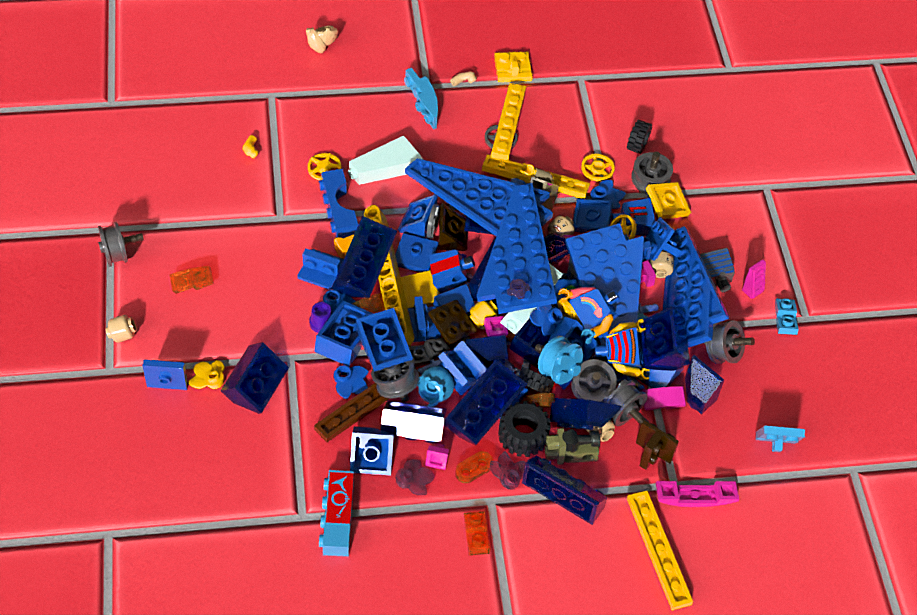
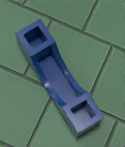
(334, 186)

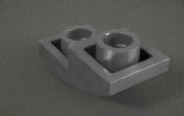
(430, 350)

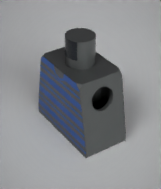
(719, 267)

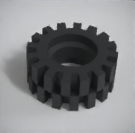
(639, 136)
(536, 381)

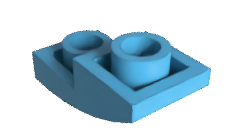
(786, 316)

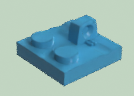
(779, 435)

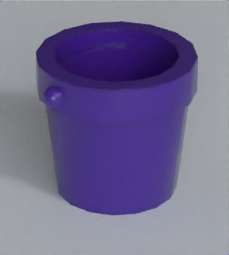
(319, 316)

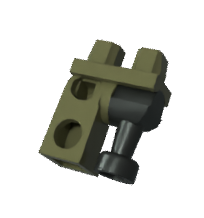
(571, 447)

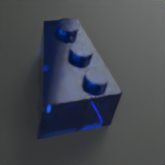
(527, 339)

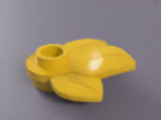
(208, 375)

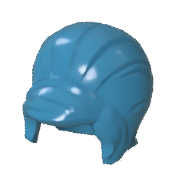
(435, 385)

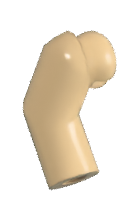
(463, 76)

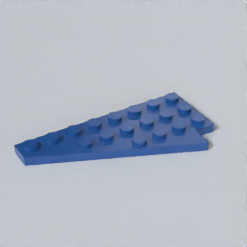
(473, 194)
(519, 254)
(610, 263)
(693, 291)

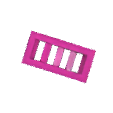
(755, 280)

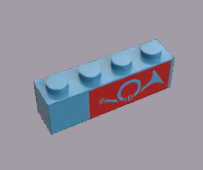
(337, 514)

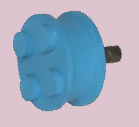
(560, 359)

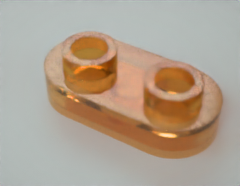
(541, 399)
(472, 467)

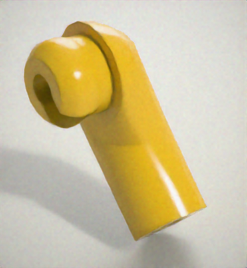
(249, 148)

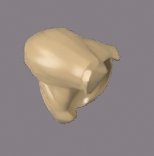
(321, 37)

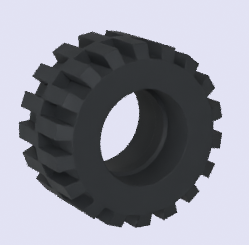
(521, 442)

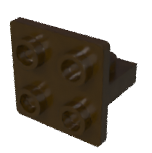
(452, 323)
(655, 444)

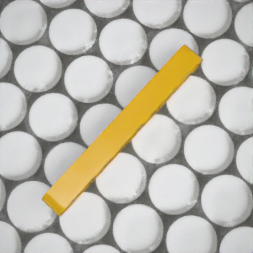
(390, 281)

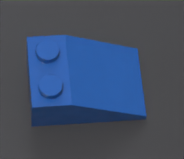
(572, 331)
(339, 335)
(383, 339)

